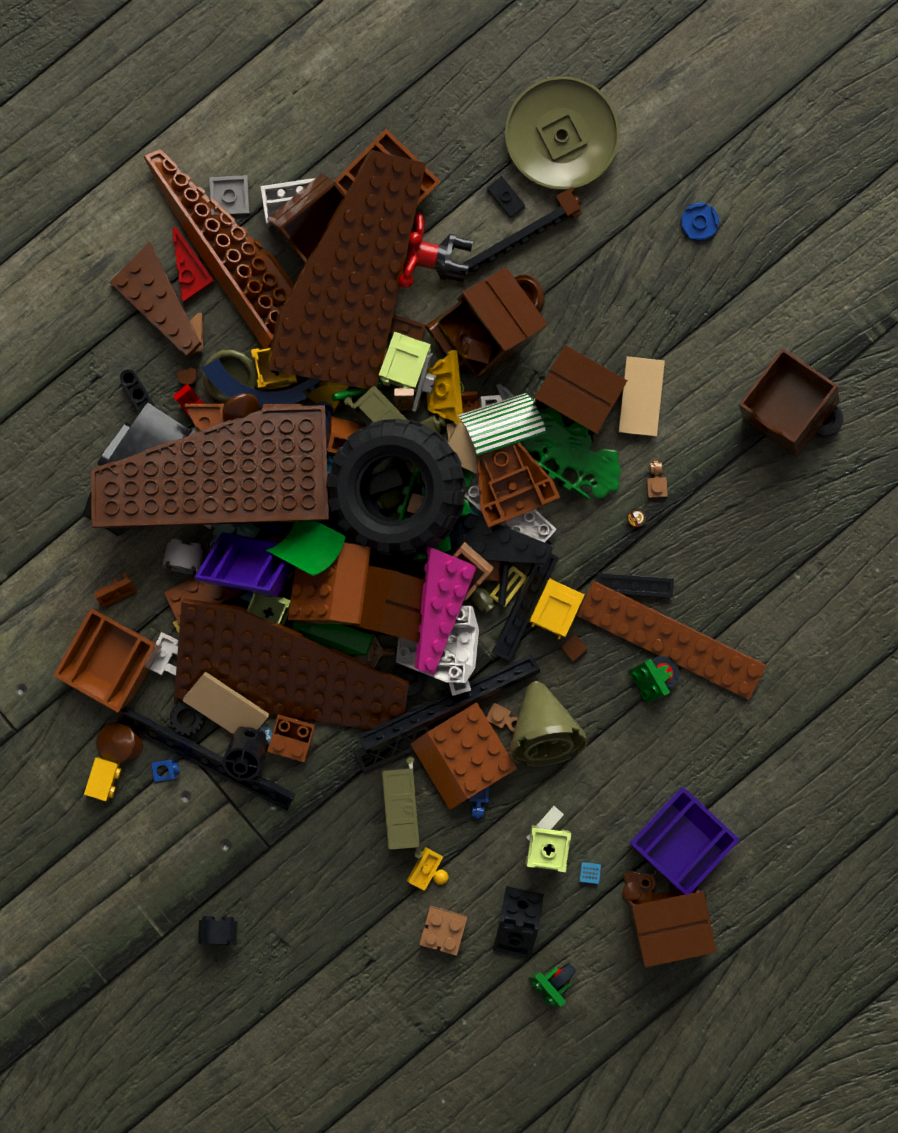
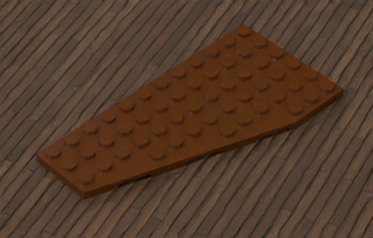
(348, 289)
(231, 473)
(282, 669)

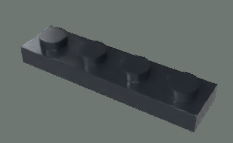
(637, 584)

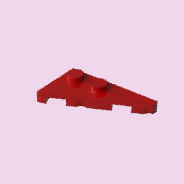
(191, 272)

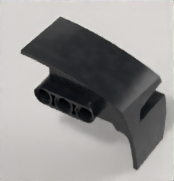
(147, 431)

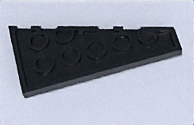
(497, 542)

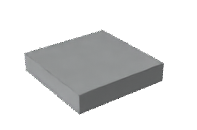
(230, 194)

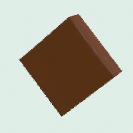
(573, 648)

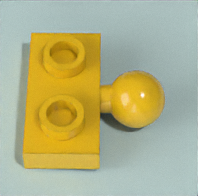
(426, 869)

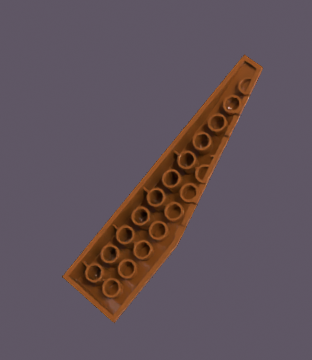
(235, 259)

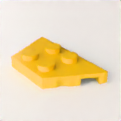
(446, 393)

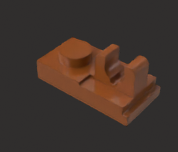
(115, 592)

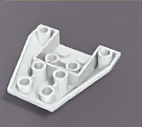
(458, 655)

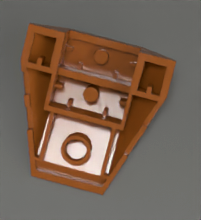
(512, 484)

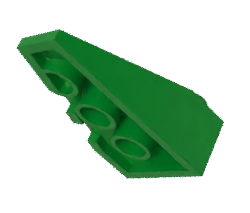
(336, 636)

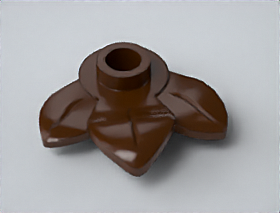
(636, 889)

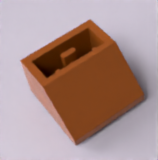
(338, 433)
(291, 738)

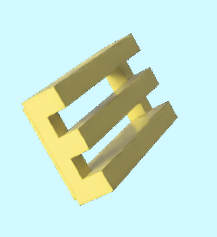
(518, 573)

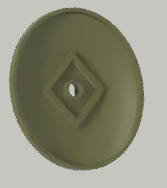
(569, 107)

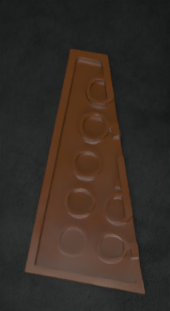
(151, 293)

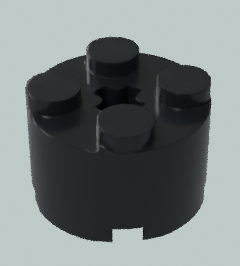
(217, 931)

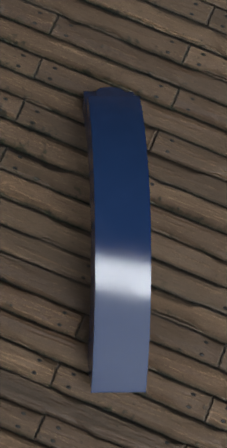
(231, 387)

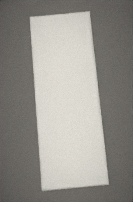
(549, 819)

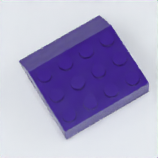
(244, 566)
(684, 841)

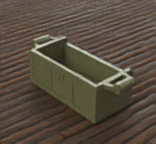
(375, 407)
(401, 808)

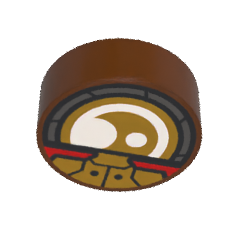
(637, 517)

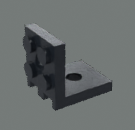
(518, 923)

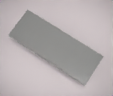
(426, 382)

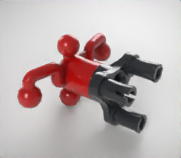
(433, 255)

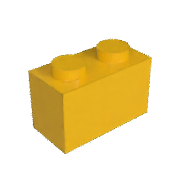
(102, 779)

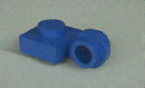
(481, 797)

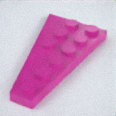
(441, 601)

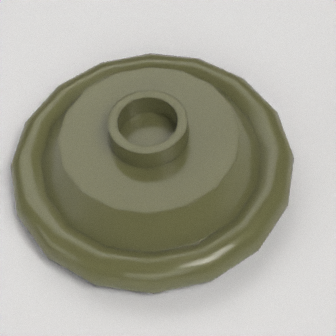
(238, 366)

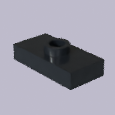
(506, 197)

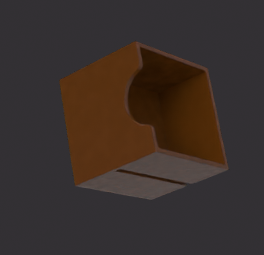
(307, 216)
(503, 310)
(580, 390)
(789, 402)
(392, 604)
(672, 927)

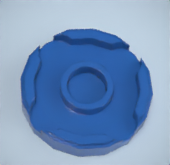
(699, 221)

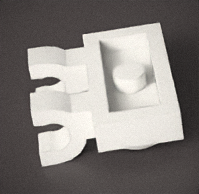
(161, 662)

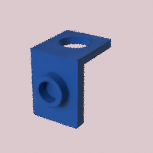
(173, 770)

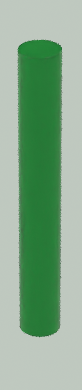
(352, 392)

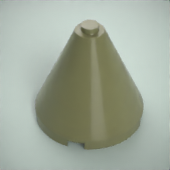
(545, 730)

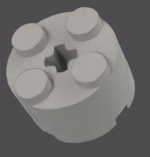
(183, 557)

